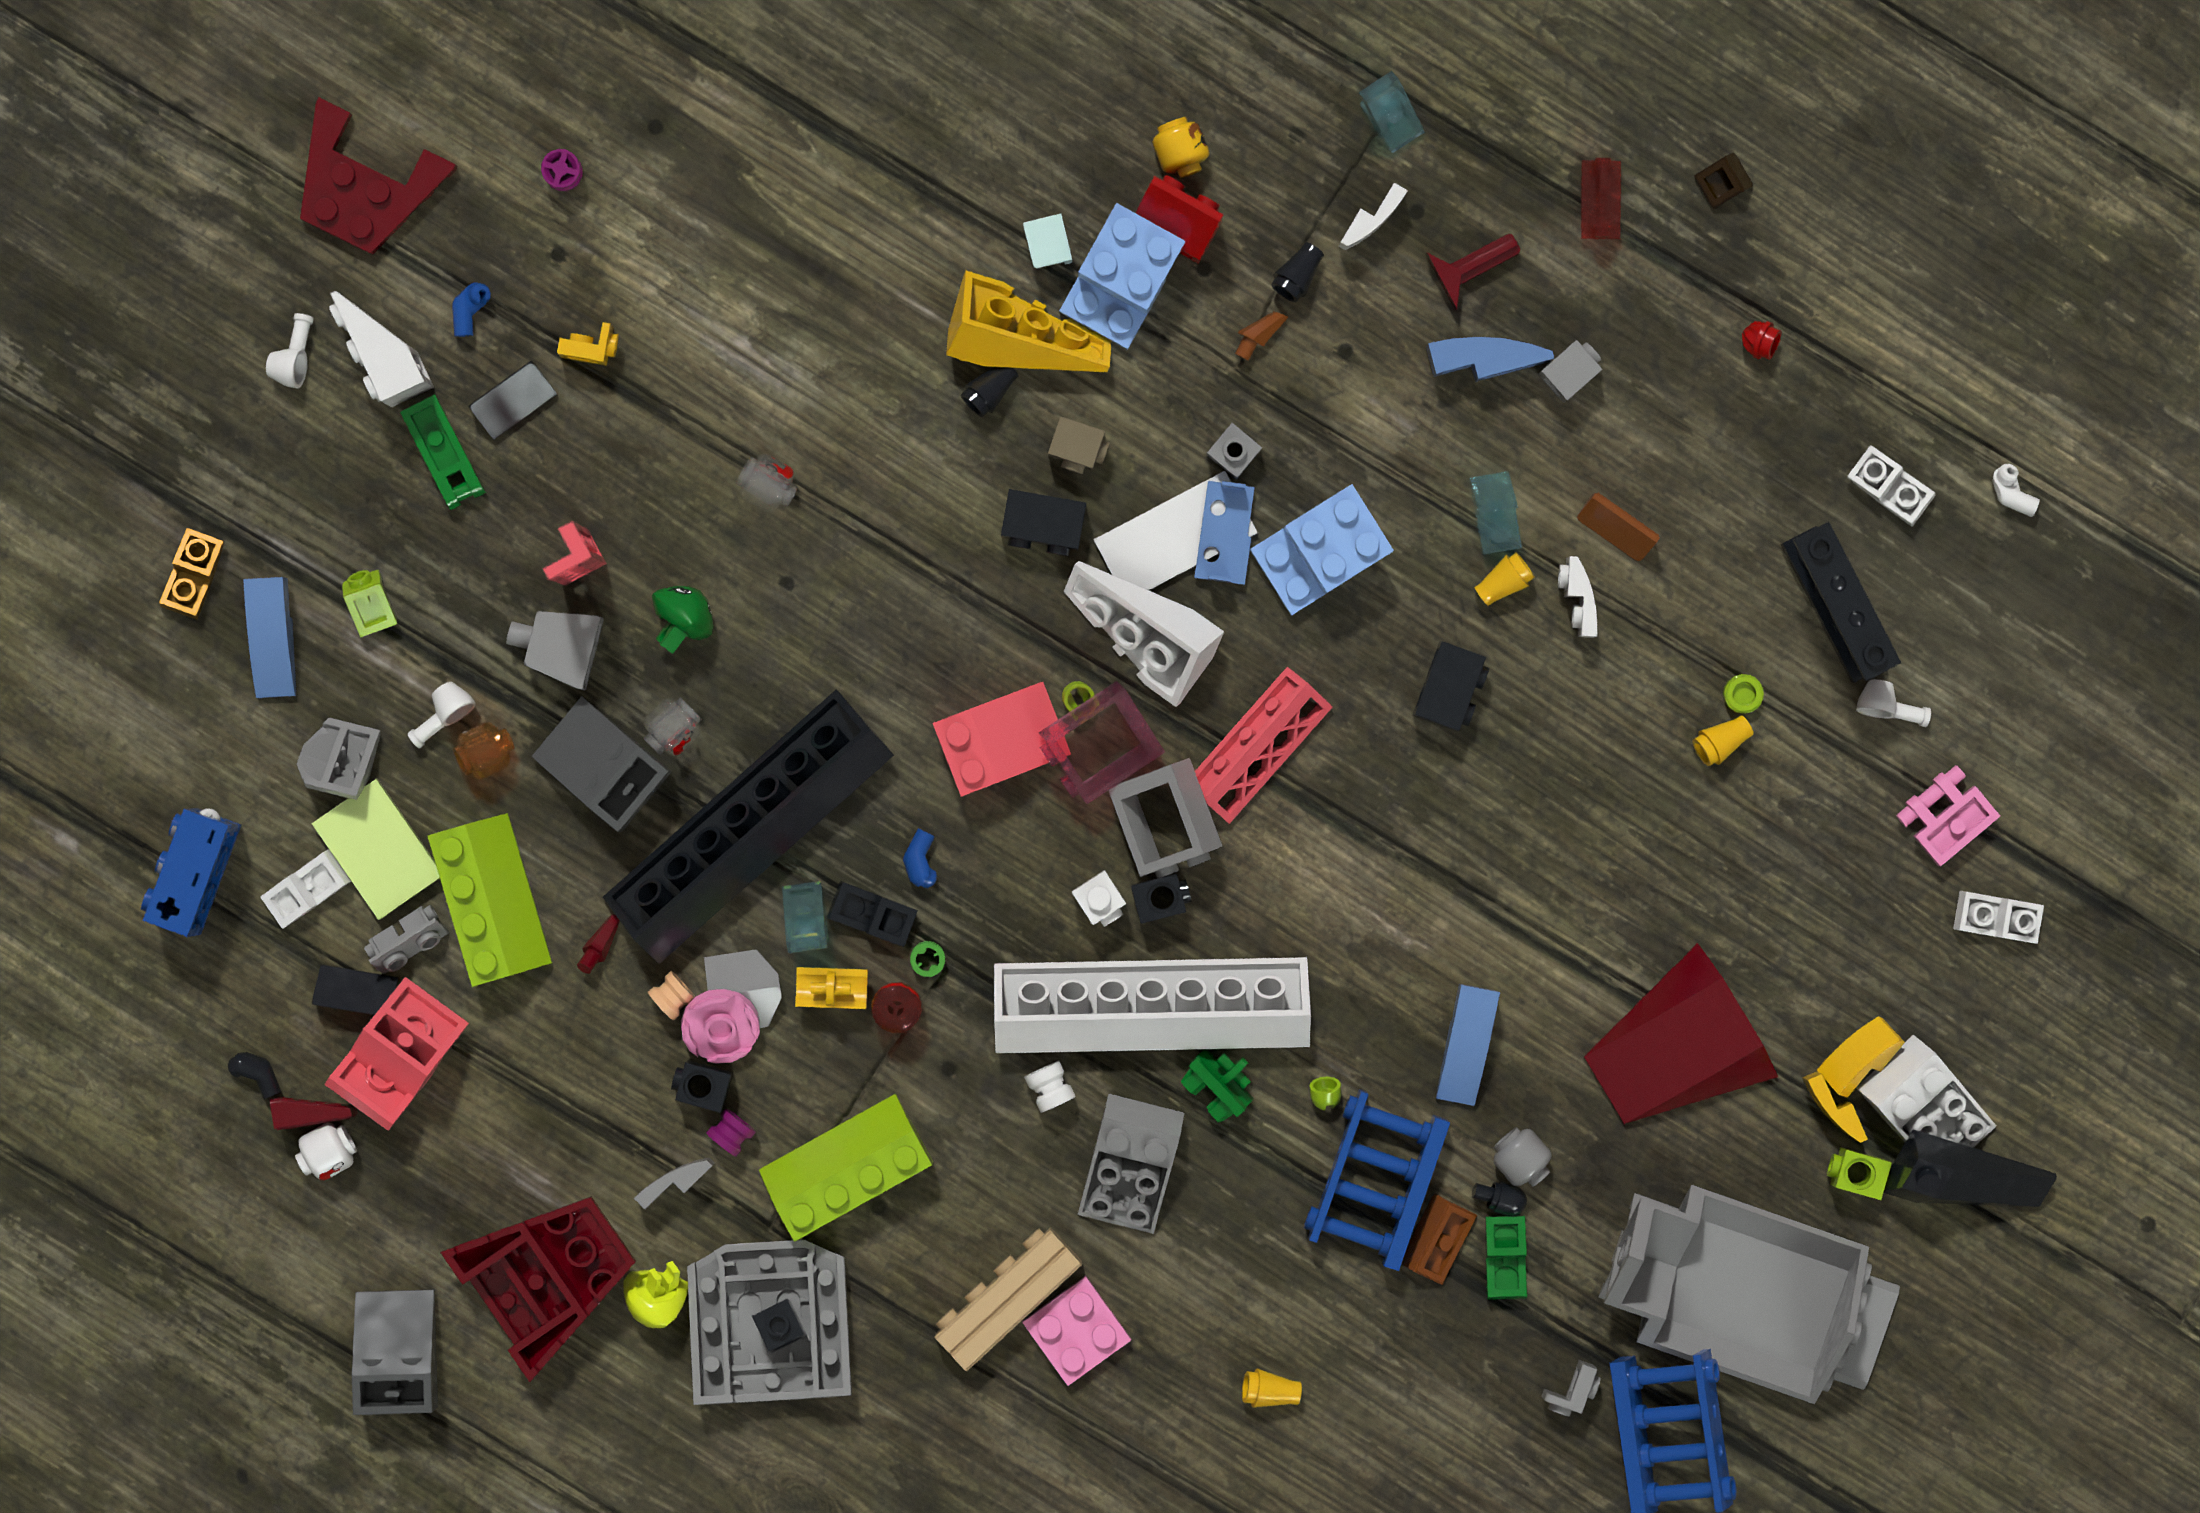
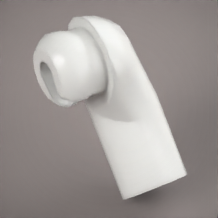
(2009, 492)

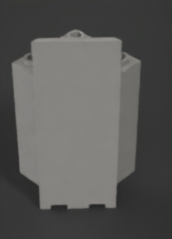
(1755, 1289)

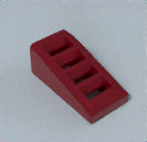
(299, 1112)

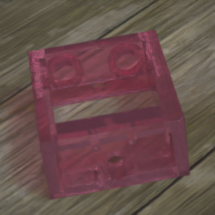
(1120, 769)

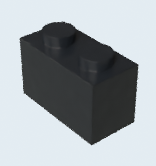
(1043, 521)
(1451, 686)

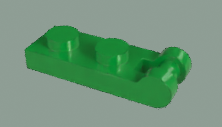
(442, 450)

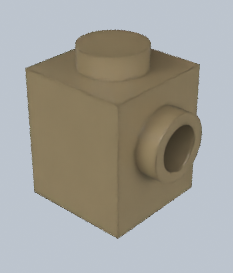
(1078, 445)

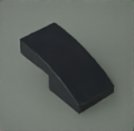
(872, 913)

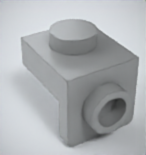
(1582, 1386)

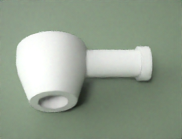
(290, 365)
(1879, 701)
(450, 706)

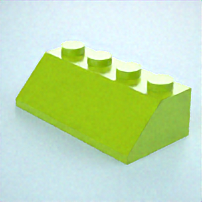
(489, 899)
(845, 1167)

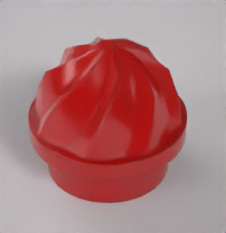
(1761, 339)

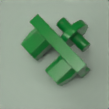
(1223, 1079)

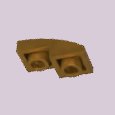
(192, 573)

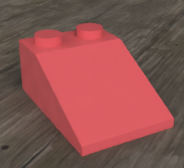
(997, 738)

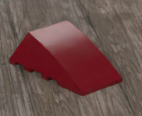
(1679, 1044)
(544, 1276)

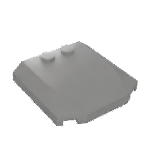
(726, 1346)

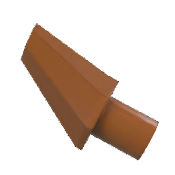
(1259, 333)

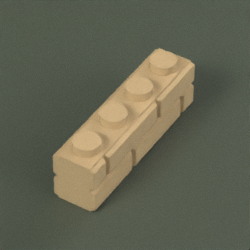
(1008, 1298)

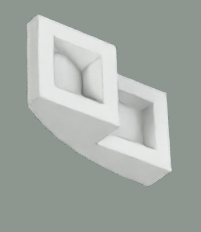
(1366, 224)
(305, 889)

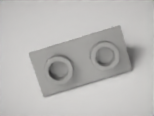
(391, 951)

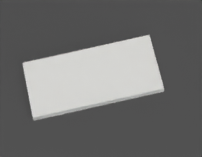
(1162, 539)

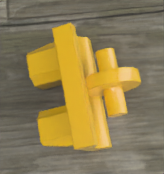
(831, 987)

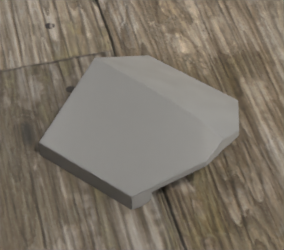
(339, 758)
(750, 976)

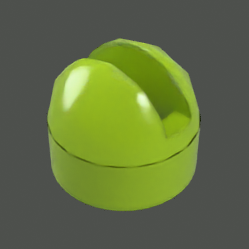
(1083, 690)
(1325, 1092)

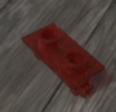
(1600, 199)

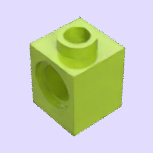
(1874, 1180)

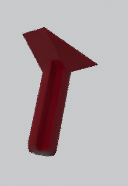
(1472, 265)

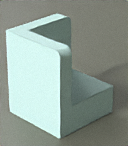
(1047, 241)

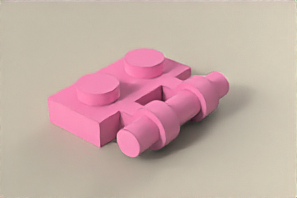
(1955, 825)

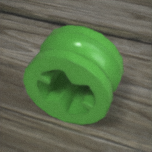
(934, 969)

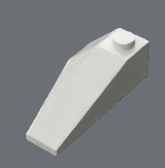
(1157, 634)

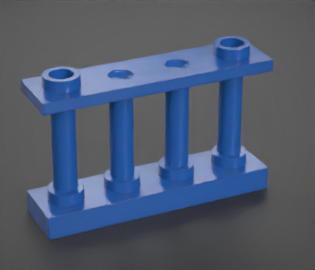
(1402, 1208)
(1640, 1456)

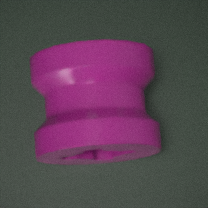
(555, 167)
(730, 1132)

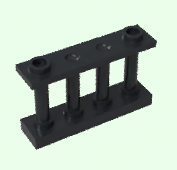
(1840, 603)

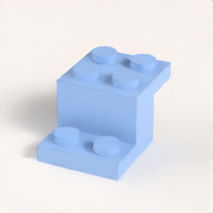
(1122, 276)
(1321, 549)

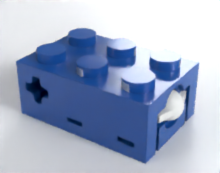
(190, 871)

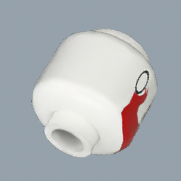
(326, 1151)

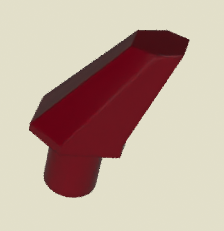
(598, 945)

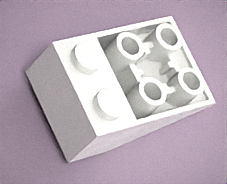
(391, 364)
(1925, 1096)

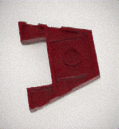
(355, 199)

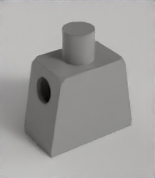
(559, 645)

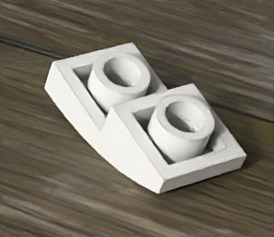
(1891, 485)
(1577, 585)
(1998, 917)

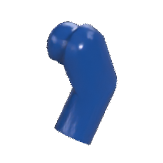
(466, 305)
(916, 862)

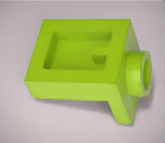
(368, 602)

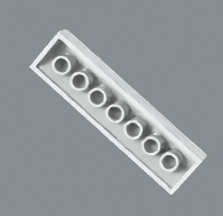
(1151, 1005)

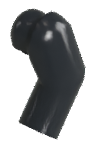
(257, 1069)

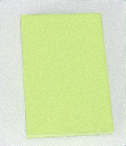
(377, 849)

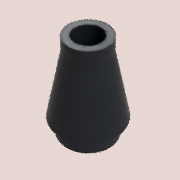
(1297, 273)
(988, 389)

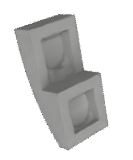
(682, 1177)

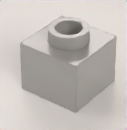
(1232, 465)

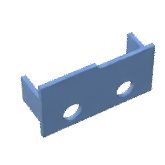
(1226, 533)

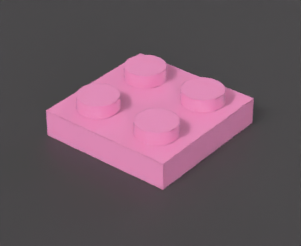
(1076, 1330)

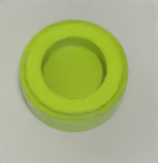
(1743, 693)

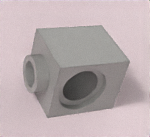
(1571, 370)

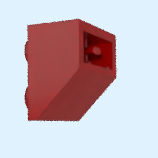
(1181, 215)

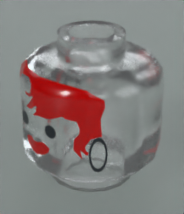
(766, 482)
(672, 726)

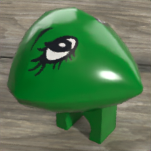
(686, 614)

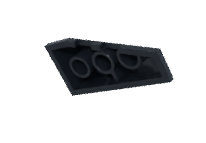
(1953, 1173)

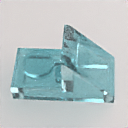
(1391, 112)
(1495, 512)
(804, 917)

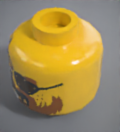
(1180, 147)

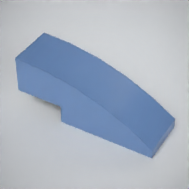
(1485, 356)
(270, 636)
(1467, 1044)

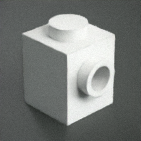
(1100, 899)

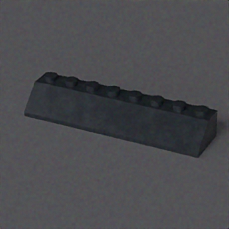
(747, 826)

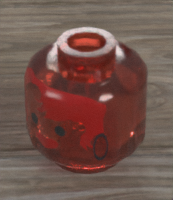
(910, 1002)

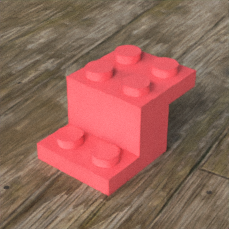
(396, 1053)

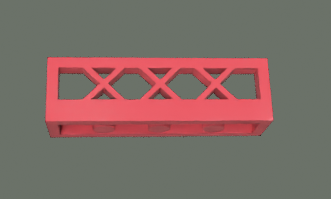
(583, 558)
(1254, 740)

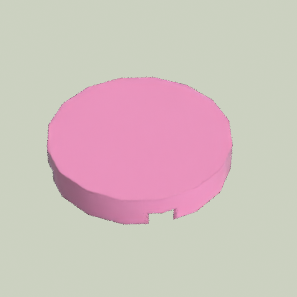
(720, 1026)

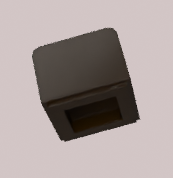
(1723, 180)

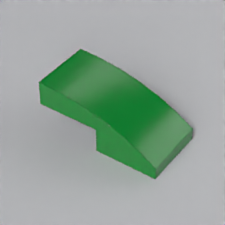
(1505, 1257)

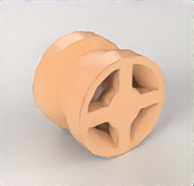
(671, 995)

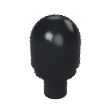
(1501, 1198)

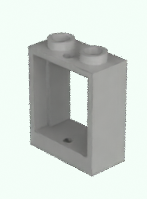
(1192, 809)

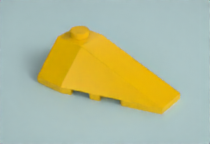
(1006, 331)

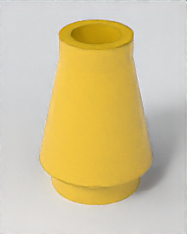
(1505, 579)
(1719, 741)
(1268, 1389)

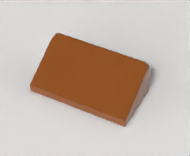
(1617, 527)
(1438, 1239)

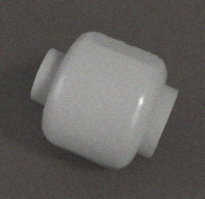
(1522, 1157)

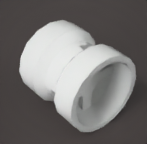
(1049, 1086)

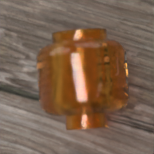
(483, 750)

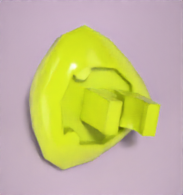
(655, 1296)

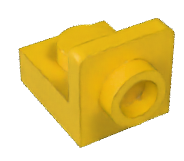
(582, 348)

